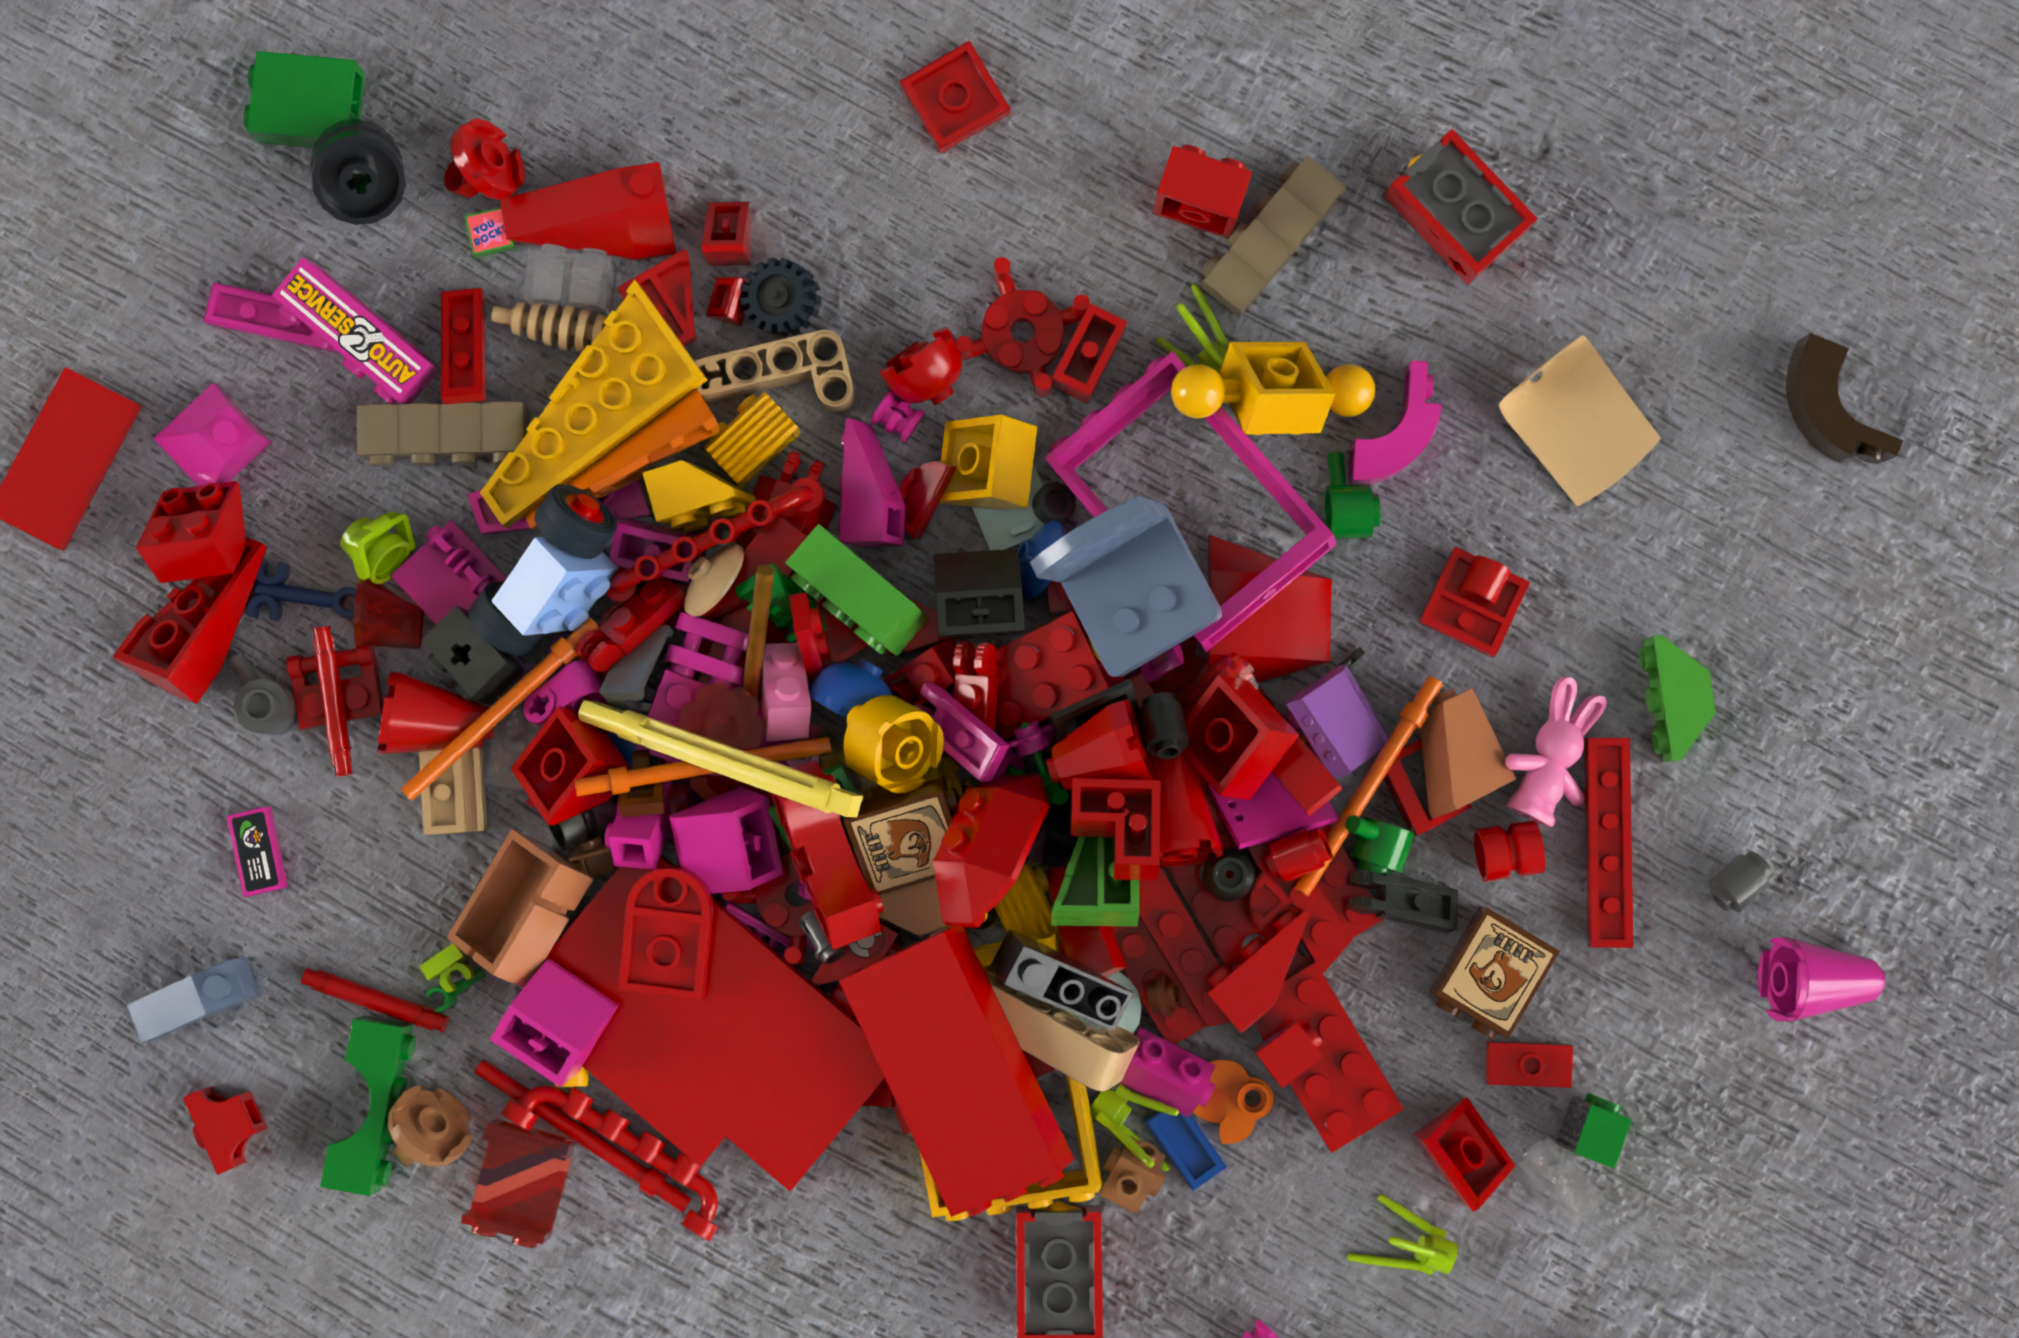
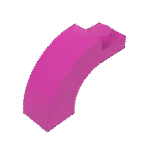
(1386, 456)

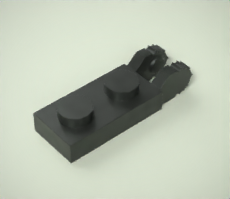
(1406, 901)

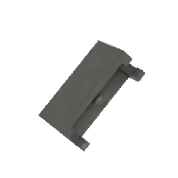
(630, 674)

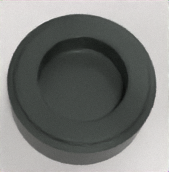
(1053, 503)

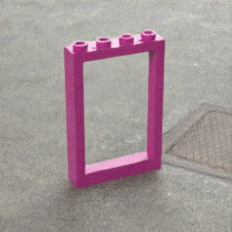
(1126, 407)

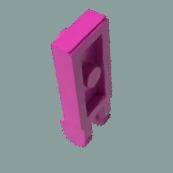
(964, 734)

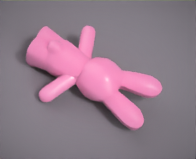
(1558, 748)

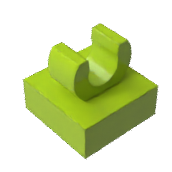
(444, 964)

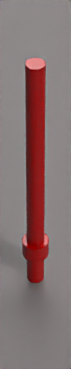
(651, 1181)

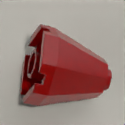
(1103, 749)

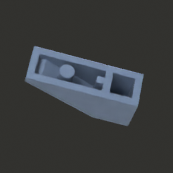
(193, 999)

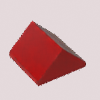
(1466, 1153)

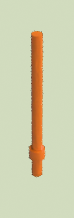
(562, 653)
(1412, 716)
(620, 780)

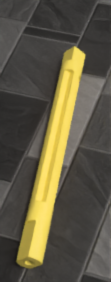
(722, 759)

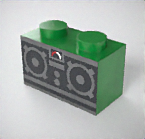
(1594, 1129)

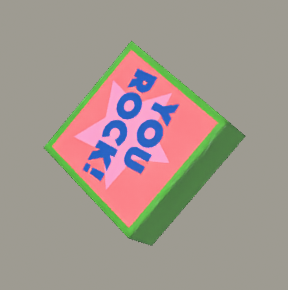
(488, 233)

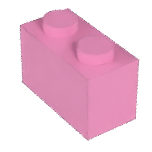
(784, 693)

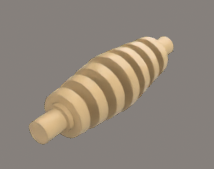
(552, 325)

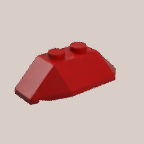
(987, 846)

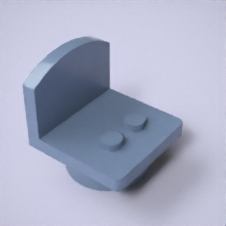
(1131, 583)

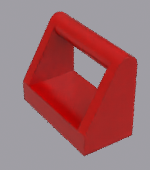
(1406, 798)

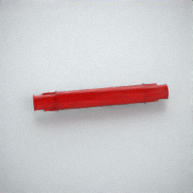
(332, 701)
(374, 1000)

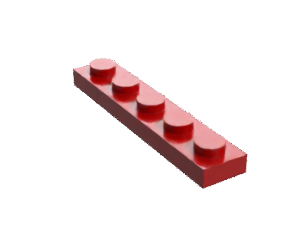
(1608, 843)

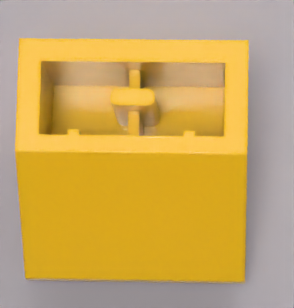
(691, 495)

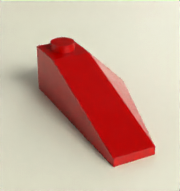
(607, 211)

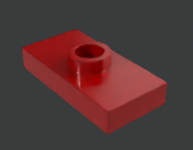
(1529, 1064)

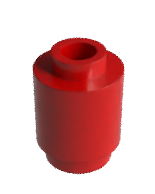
(1298, 853)

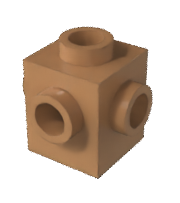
(1129, 1179)

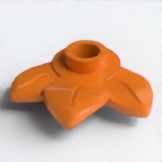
(1228, 1101)

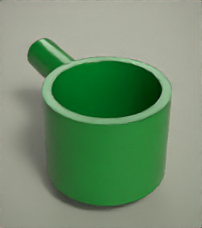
(1350, 508)
(1379, 845)

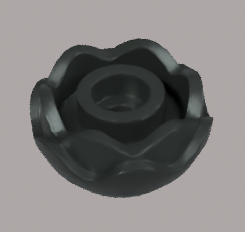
(1216, 881)

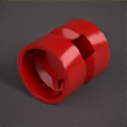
(1511, 850)

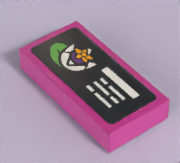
(257, 851)

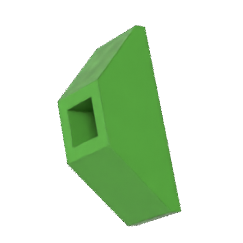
(1677, 696)

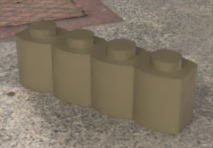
(1273, 236)
(439, 432)

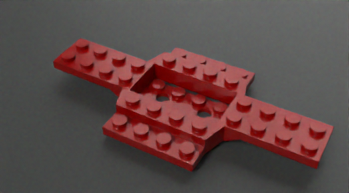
(1344, 1089)

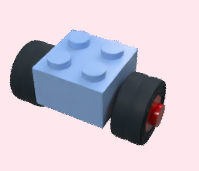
(554, 577)

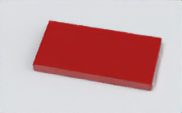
(65, 458)

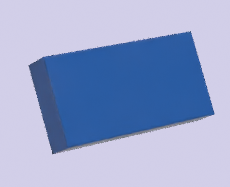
(1186, 1147)

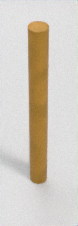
(758, 629)

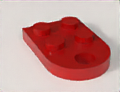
(666, 938)

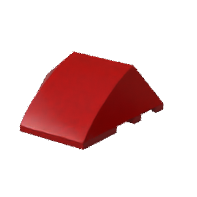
(1284, 633)

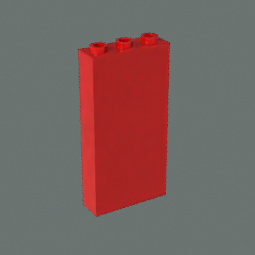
(957, 1072)

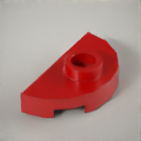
(922, 493)

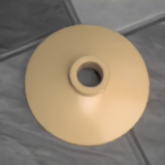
(712, 579)

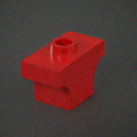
(224, 1125)

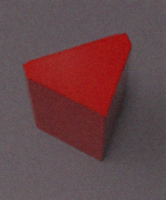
(726, 301)

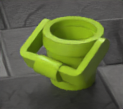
(375, 548)

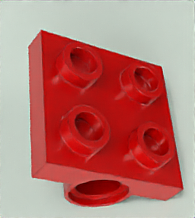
(1474, 601)

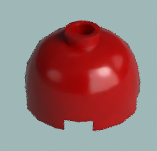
(925, 369)

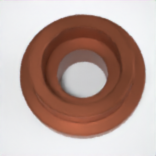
(1163, 995)

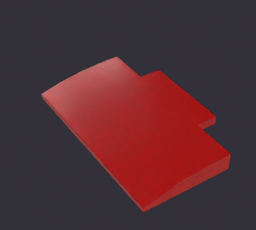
(748, 1063)

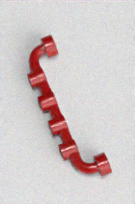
(804, 495)
(614, 1128)

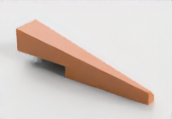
(668, 434)

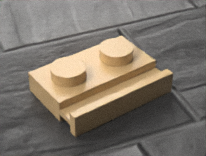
(456, 797)

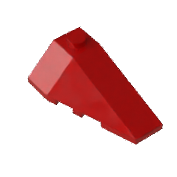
(191, 635)

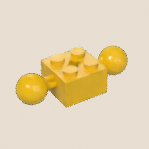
(1273, 388)

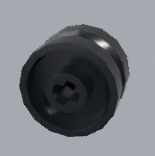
(361, 196)

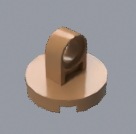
(428, 1127)

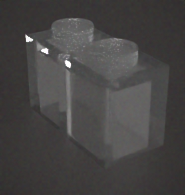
(570, 279)

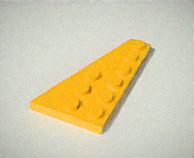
(605, 398)

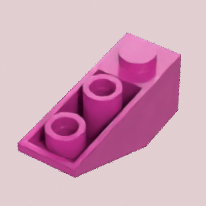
(870, 497)

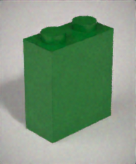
(300, 97)

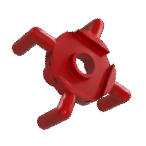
(1028, 307)
(777, 911)

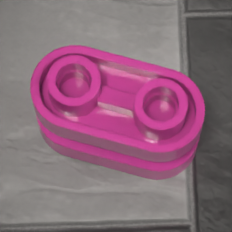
(687, 660)

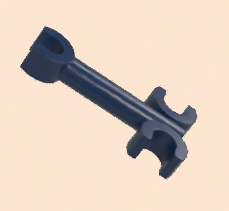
(272, 589)

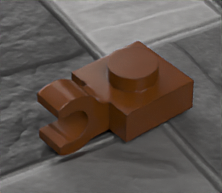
(645, 798)

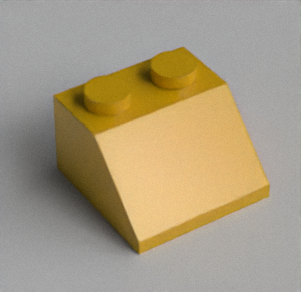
(991, 461)

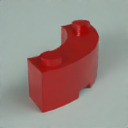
(828, 867)

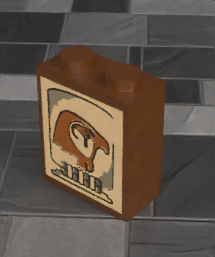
(901, 834)
(1493, 973)

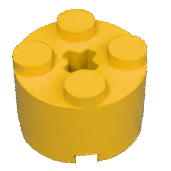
(892, 743)

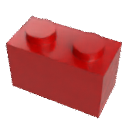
(1089, 353)

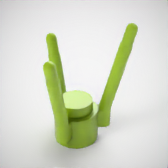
(1214, 352)
(1112, 1112)
(1432, 1251)

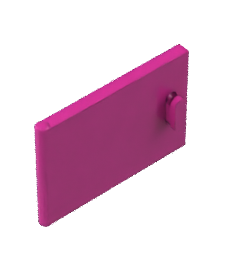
(1267, 815)

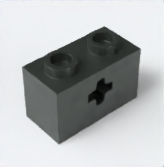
(476, 665)

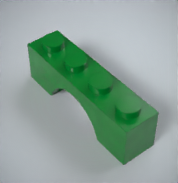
(379, 1053)

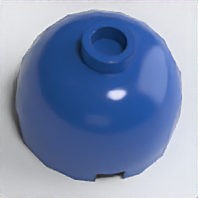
(847, 685)

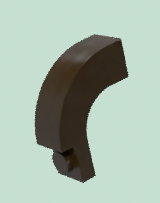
(1818, 409)

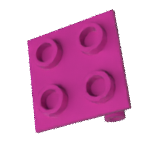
(446, 572)

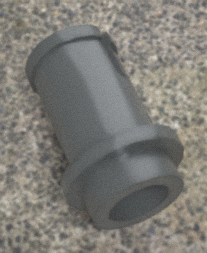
(818, 939)

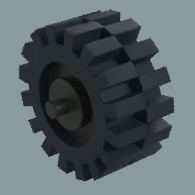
(780, 297)

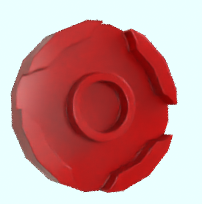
(483, 162)

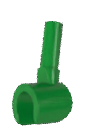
(451, 998)

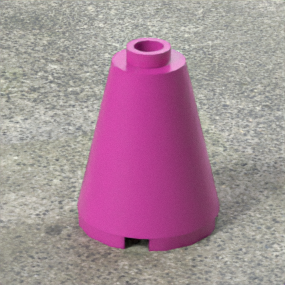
(1814, 979)

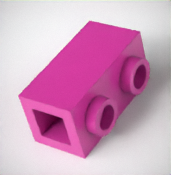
(639, 839)
(1169, 1074)

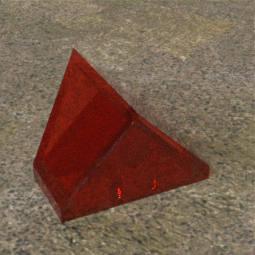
(385, 618)

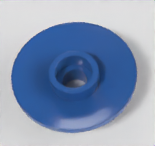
(1028, 550)

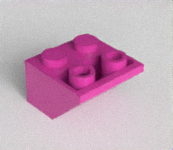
(728, 841)
(554, 1023)

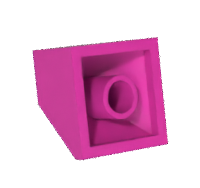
(212, 438)

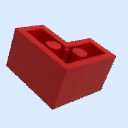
(1123, 811)

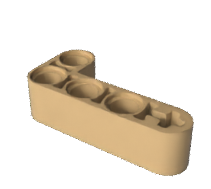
(769, 376)
(1065, 1042)

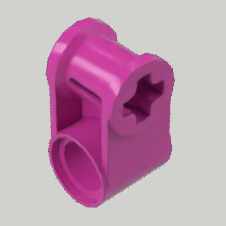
(566, 689)

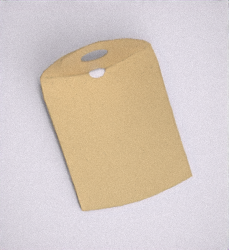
(1579, 422)

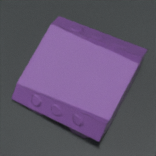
(1337, 722)

